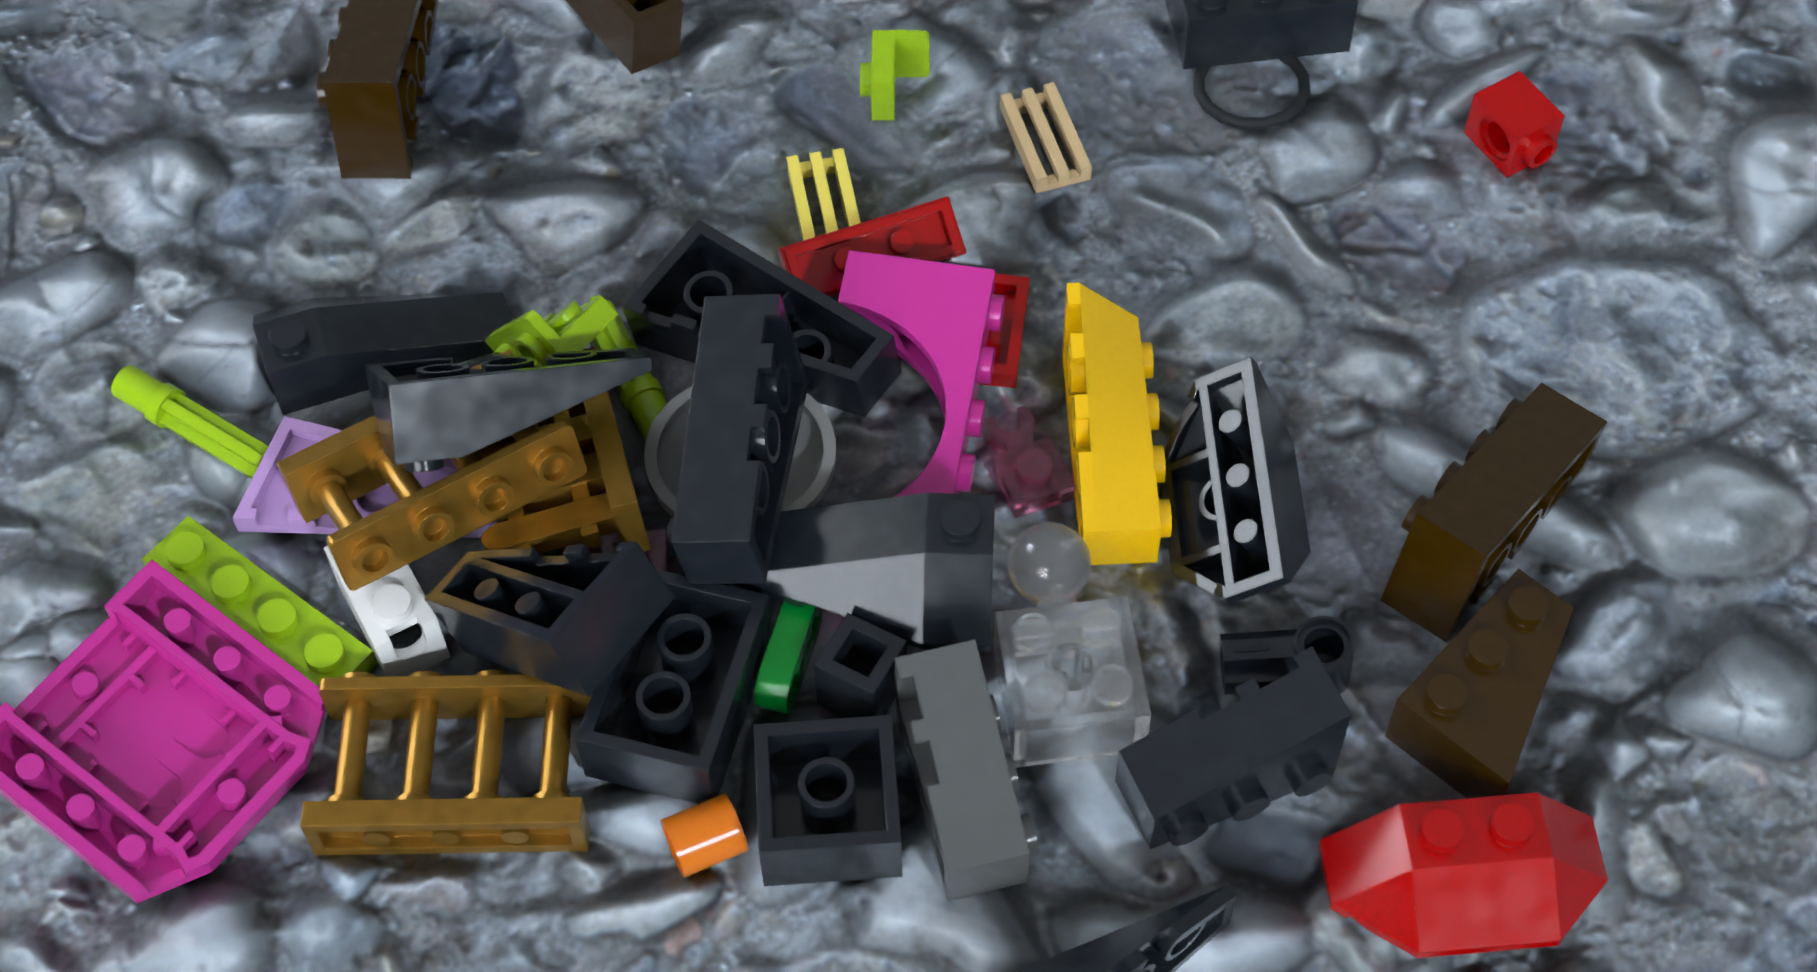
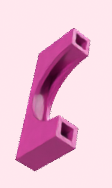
(942, 330)

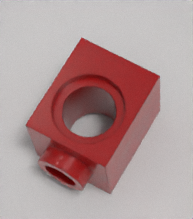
(1514, 124)

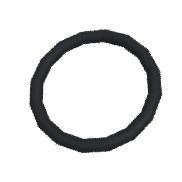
(1255, 122)

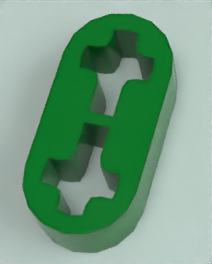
(787, 657)

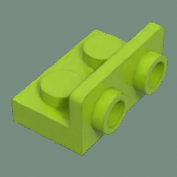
(566, 331)

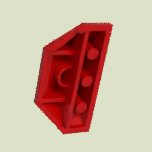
(1466, 873)

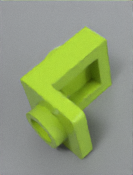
(892, 56)

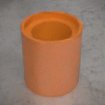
(704, 835)

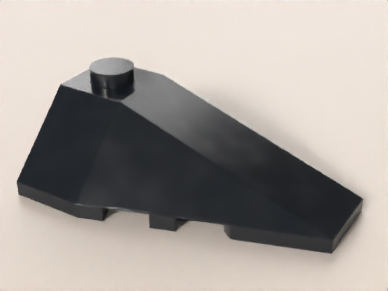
(447, 410)
(1151, 944)

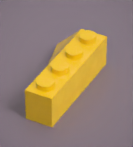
(1111, 431)

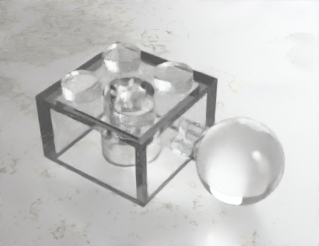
(1066, 666)

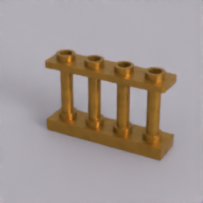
(424, 519)
(434, 826)

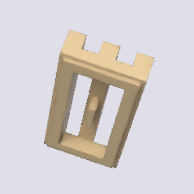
(1033, 105)

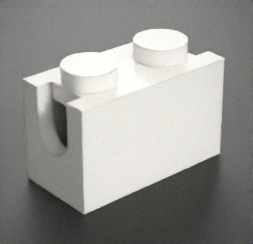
(389, 608)

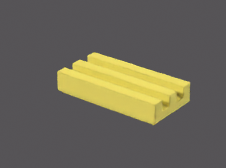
(818, 169)

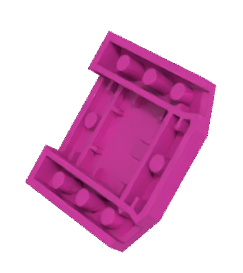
(159, 738)

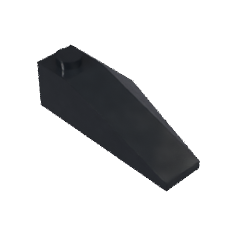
(323, 344)
(895, 562)

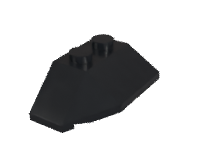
(1234, 488)

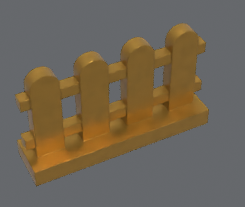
(587, 516)

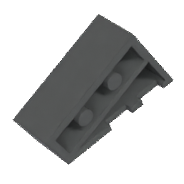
(962, 771)

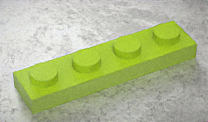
(260, 604)

